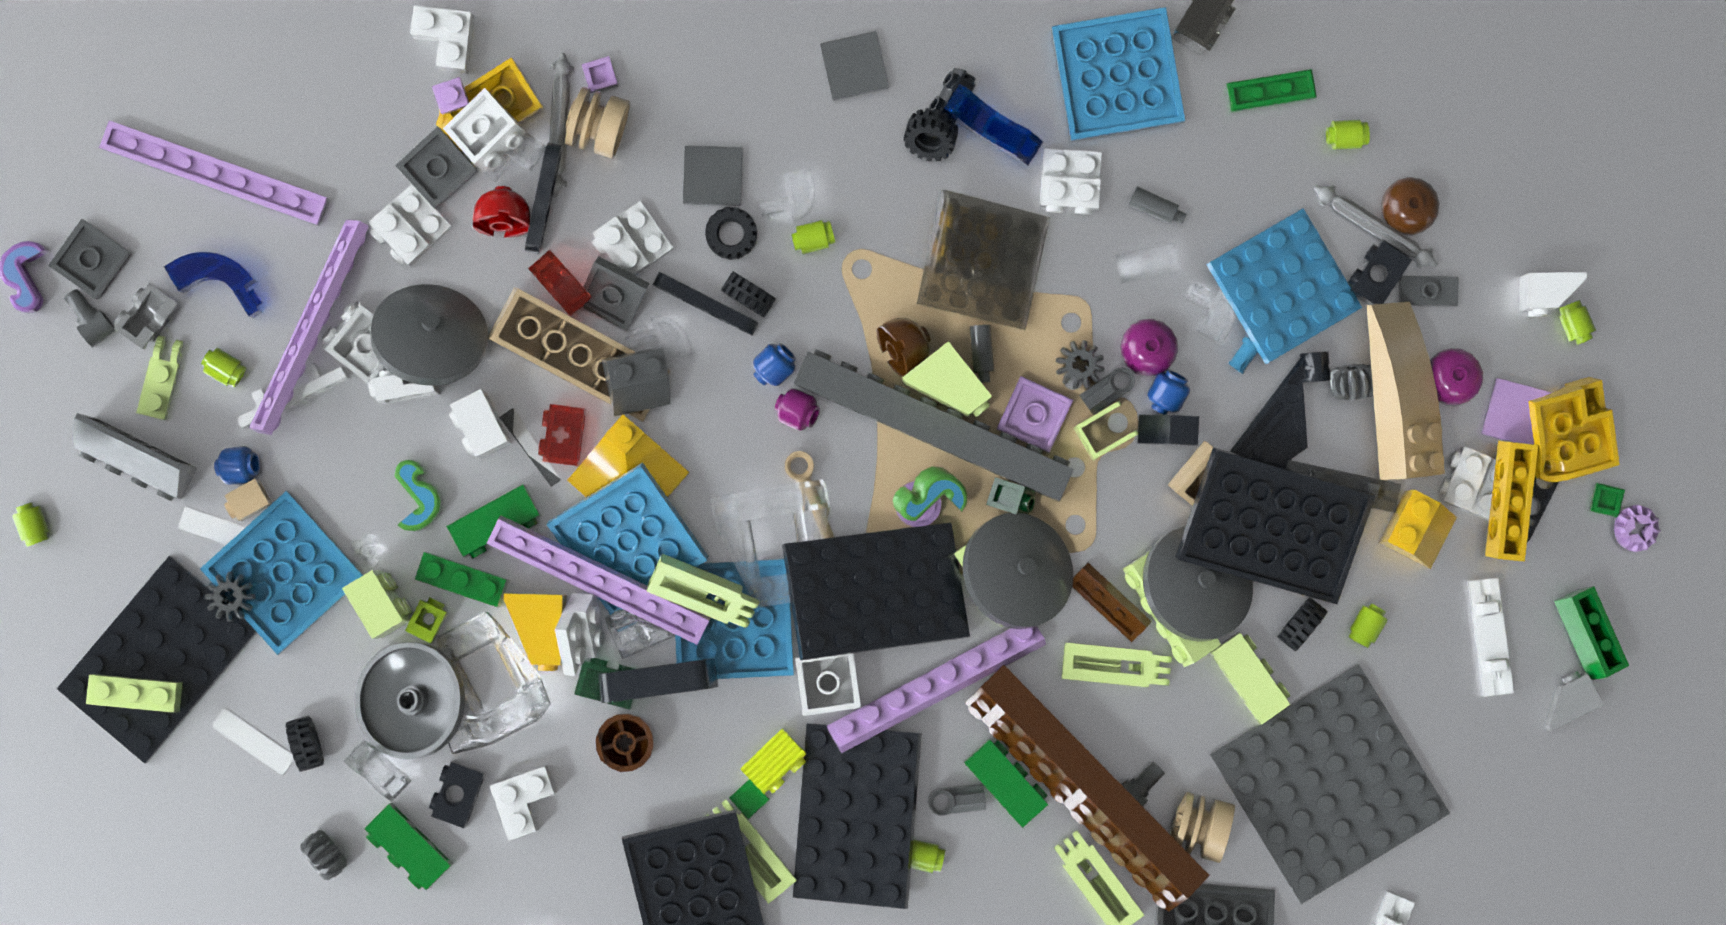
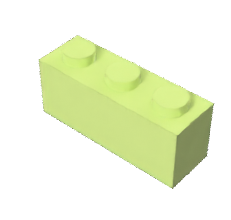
(1251, 677)
(134, 693)

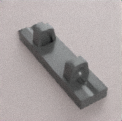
(1385, 491)

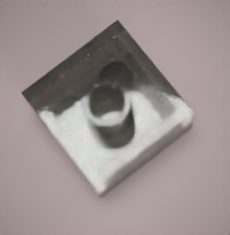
(1199, 24)

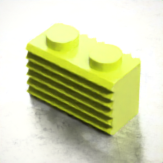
(774, 761)

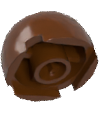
(1410, 205)
(905, 343)
(624, 742)

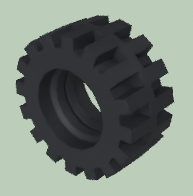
(932, 123)
(726, 215)
(748, 294)
(1302, 624)
(304, 743)

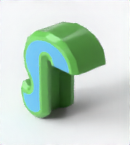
(927, 490)
(424, 494)

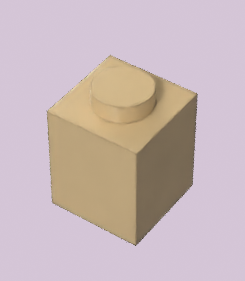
(247, 500)

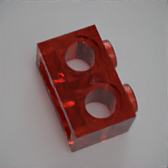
(560, 282)

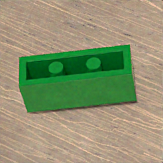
(474, 529)
(461, 579)
(1591, 633)
(1007, 782)
(407, 847)

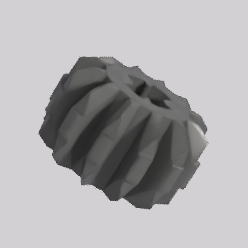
(1084, 356)
(1352, 382)
(239, 593)
(323, 855)

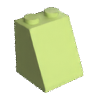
(949, 382)

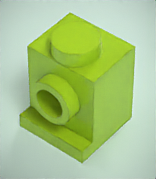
(417, 624)

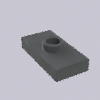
(1429, 290)

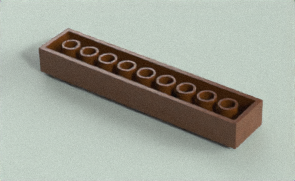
(1086, 789)

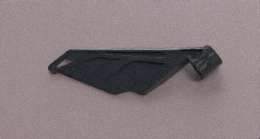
(1280, 426)

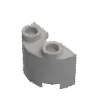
(146, 317)

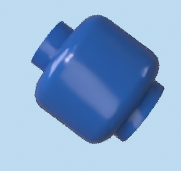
(774, 364)
(1168, 392)
(237, 465)

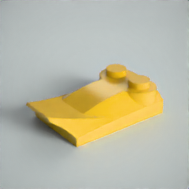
(508, 87)

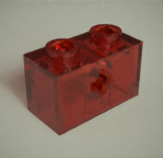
(569, 450)

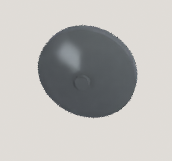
(429, 334)
(1018, 570)
(1191, 598)
(409, 700)

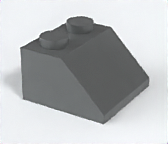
(637, 381)

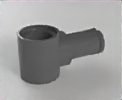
(93, 324)
(1143, 783)

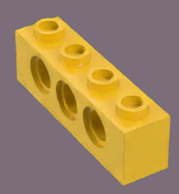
(1511, 500)

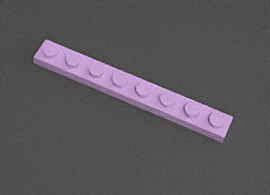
(213, 173)
(309, 325)
(596, 579)
(934, 686)

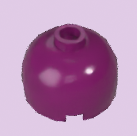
(1149, 347)
(1456, 376)

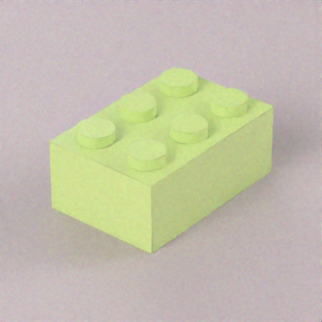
(378, 603)

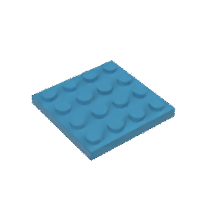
(1118, 74)
(1284, 286)
(628, 528)
(292, 571)
(743, 652)

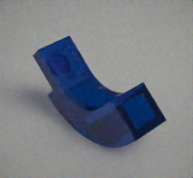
(992, 126)
(205, 266)

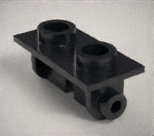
(950, 84)

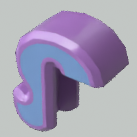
(17, 276)

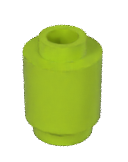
(1348, 134)
(813, 236)
(1577, 322)
(223, 367)
(30, 524)
(1368, 625)
(927, 856)

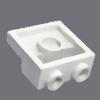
(485, 131)
(1070, 181)
(409, 226)
(632, 240)
(352, 343)
(392, 389)
(1469, 482)
(579, 632)

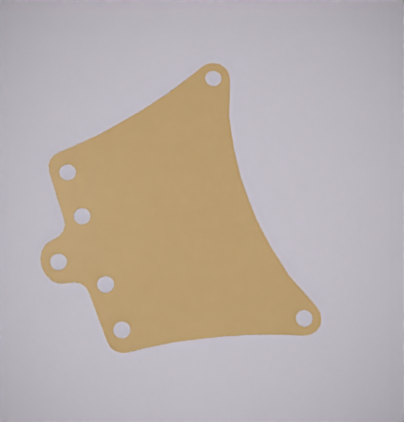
(1029, 353)

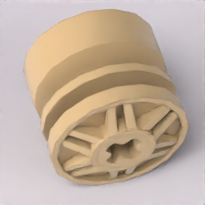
(597, 122)
(1203, 827)

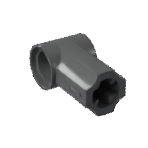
(1105, 391)
(960, 799)

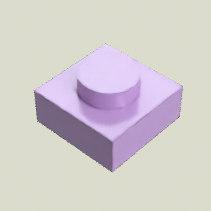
(599, 74)
(450, 95)

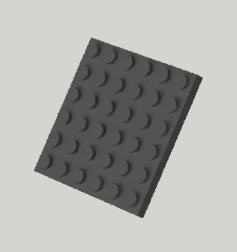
(1329, 784)

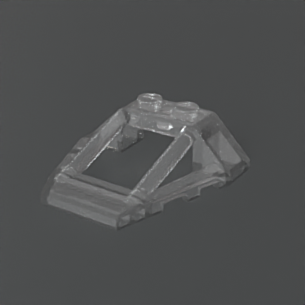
(765, 503)
(510, 716)

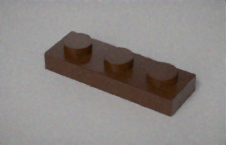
(1110, 602)

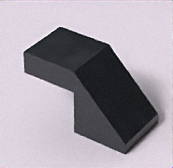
(1168, 430)

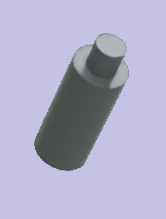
(1156, 206)
(982, 351)

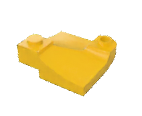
(1573, 431)
(619, 452)

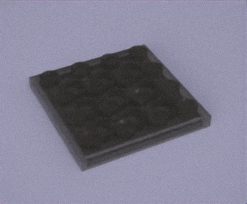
(983, 260)

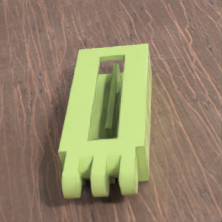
(691, 585)
(1104, 664)
(767, 869)
(1104, 890)

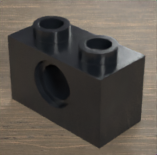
(1393, 264)
(470, 781)

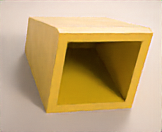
(1418, 528)
(535, 622)

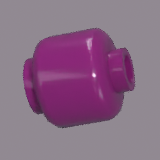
(797, 409)

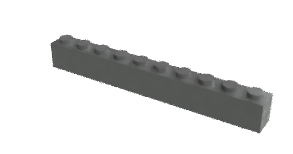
(934, 426)

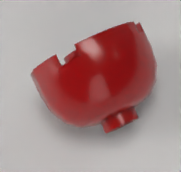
(501, 212)

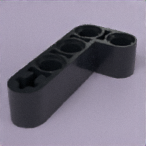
(658, 680)

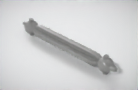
(559, 113)
(1375, 226)

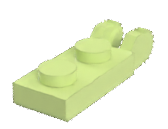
(160, 381)

